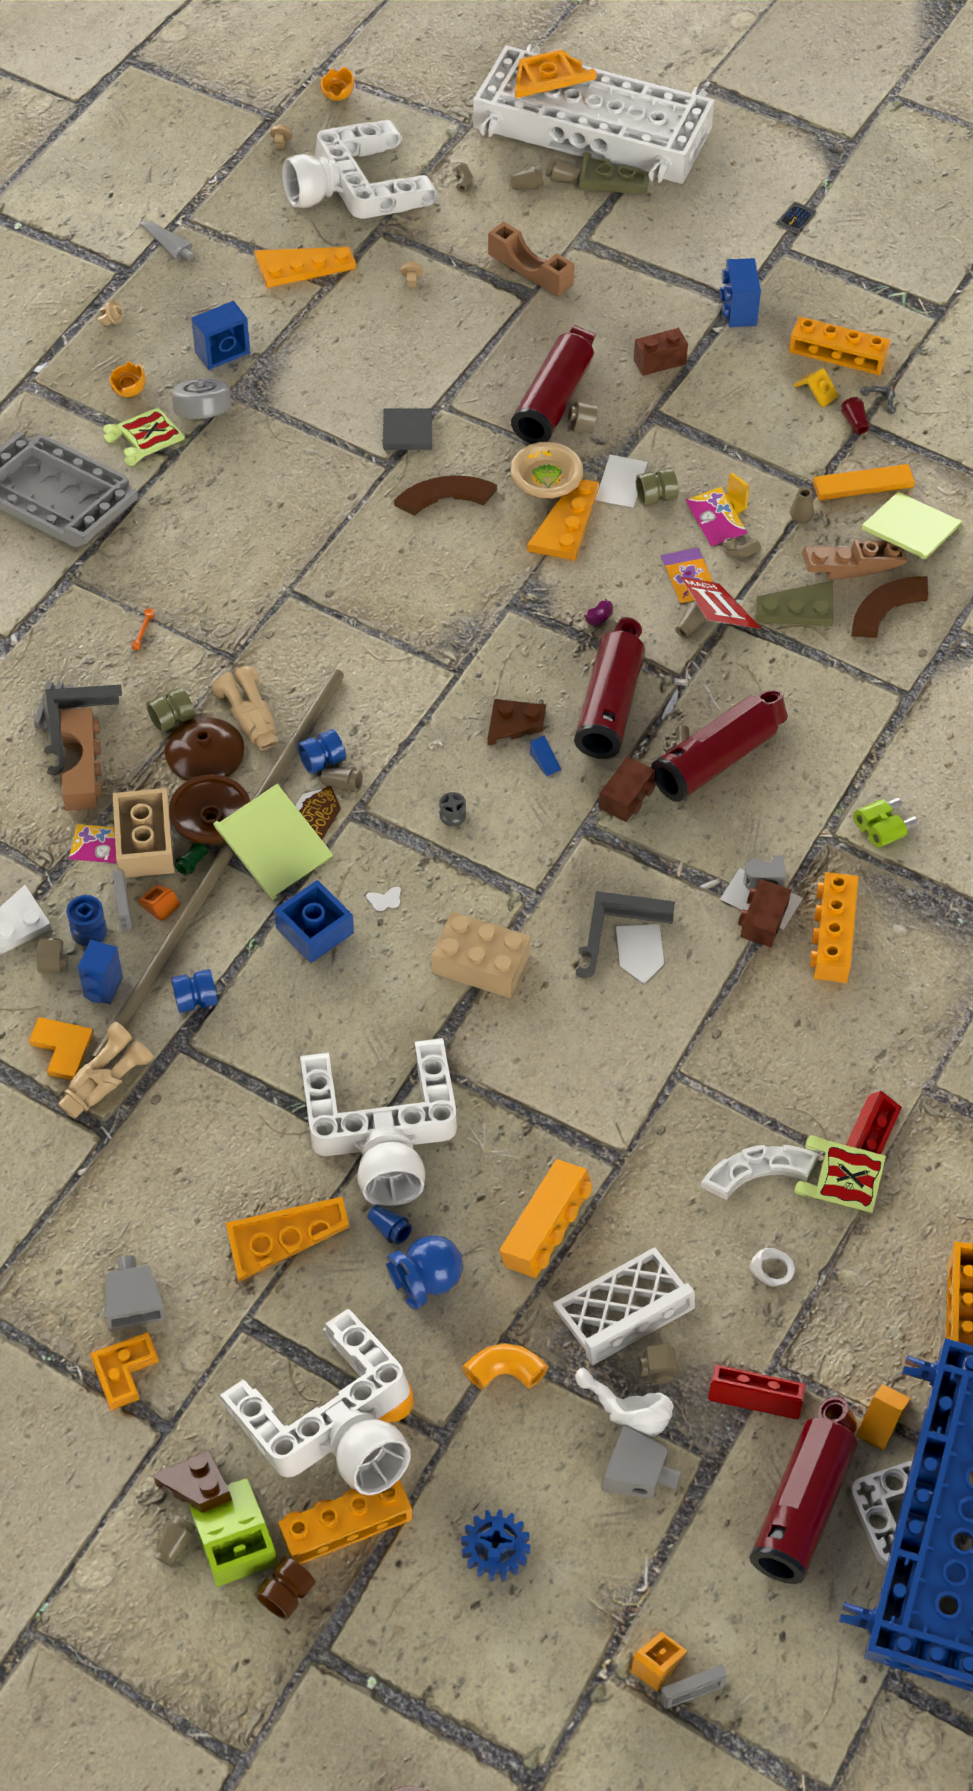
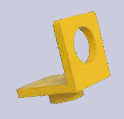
(820, 386)
(737, 493)

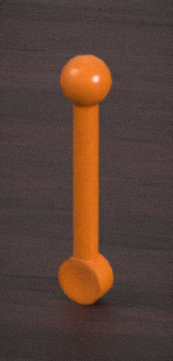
(149, 614)

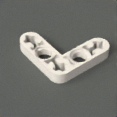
(880, 1495)

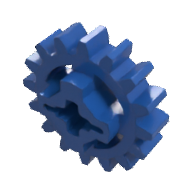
(482, 1542)

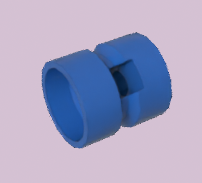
(323, 751)
(86, 919)
(194, 991)

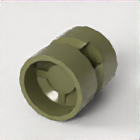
(652, 487)
(167, 711)

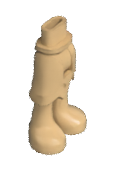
(252, 716)
(93, 1081)

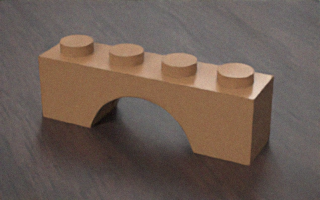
(509, 247)
(80, 783)

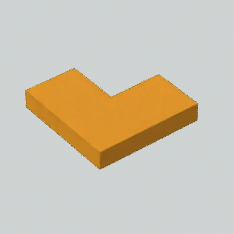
(68, 1043)
(117, 1363)

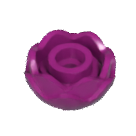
(600, 613)

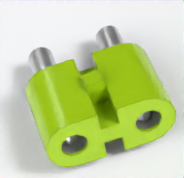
(880, 822)

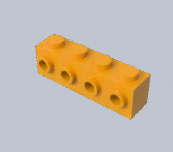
(839, 345)
(835, 928)
(546, 1218)
(343, 1522)

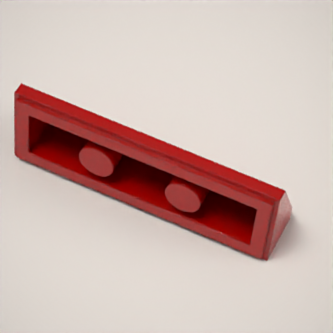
(874, 1123)
(756, 1392)

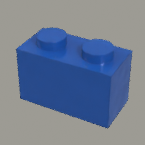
(100, 972)

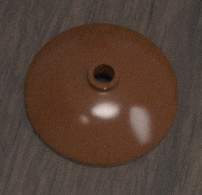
(215, 755)
(202, 800)

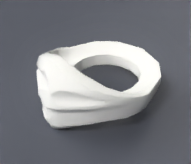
(772, 1253)

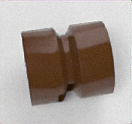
(281, 1593)

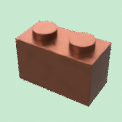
(660, 351)
(627, 789)
(765, 912)

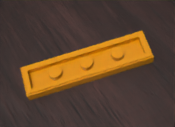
(863, 482)

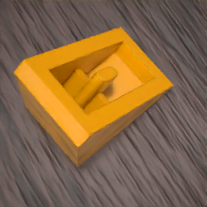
(882, 1417)
(657, 1660)

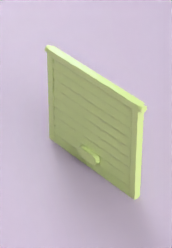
(911, 525)
(273, 841)

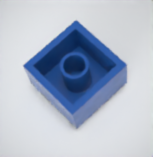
(740, 292)
(220, 335)
(314, 921)

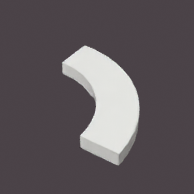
(759, 1162)

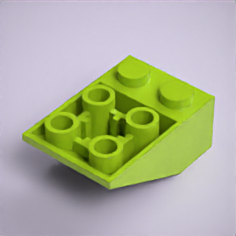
(235, 1536)

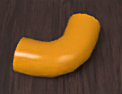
(507, 1360)

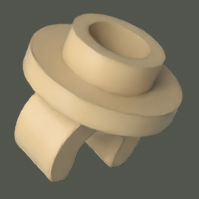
(281, 134)
(412, 271)
(111, 314)

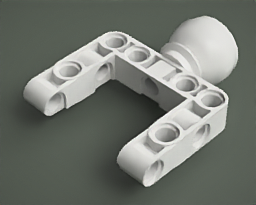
(335, 170)
(390, 1167)
(367, 1450)

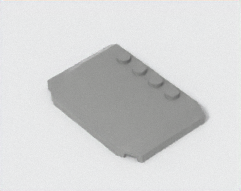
(60, 488)

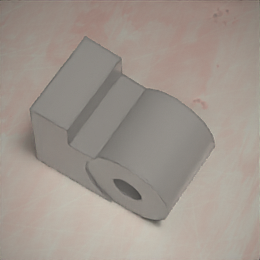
(768, 871)

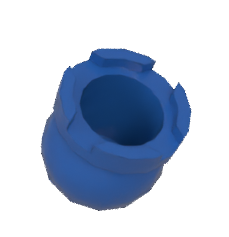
(429, 1267)

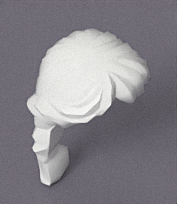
(644, 1413)

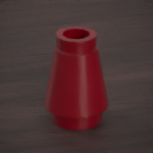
(854, 412)

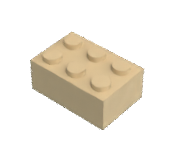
(143, 833)
(481, 954)

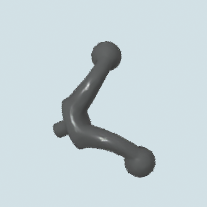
(886, 391)

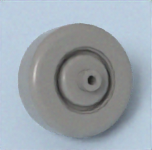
(201, 398)

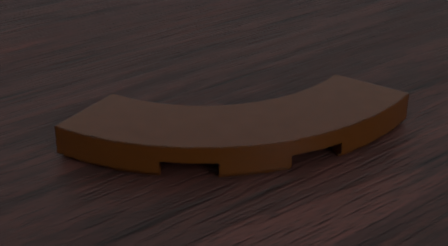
(455, 486)
(884, 598)

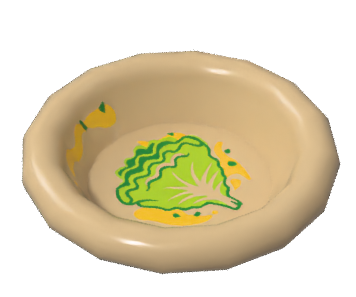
(546, 470)

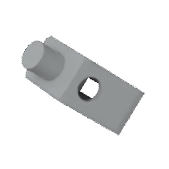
(131, 1296)
(638, 1466)

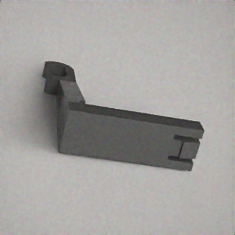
(69, 698)
(621, 906)

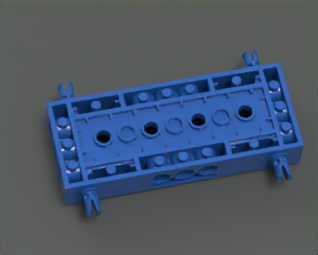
(923, 1560)

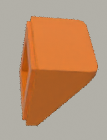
(159, 902)

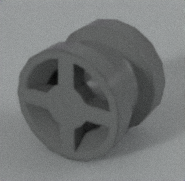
(458, 805)

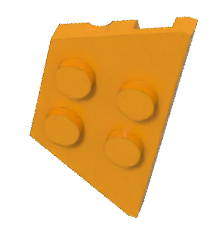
(550, 72)

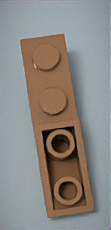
(859, 560)

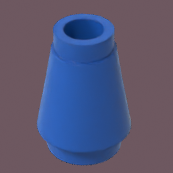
(390, 1224)

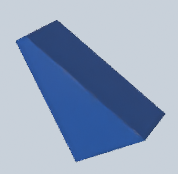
(544, 756)

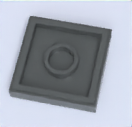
(407, 428)

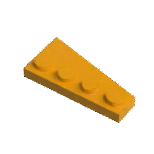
(295, 265)
(566, 523)
(277, 1235)

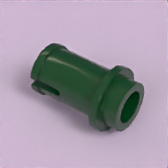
(186, 863)

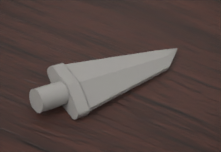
(172, 243)

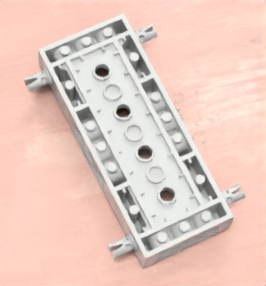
(606, 117)

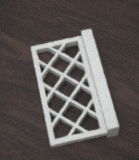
(635, 1325)

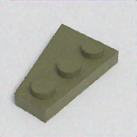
(608, 177)
(798, 606)

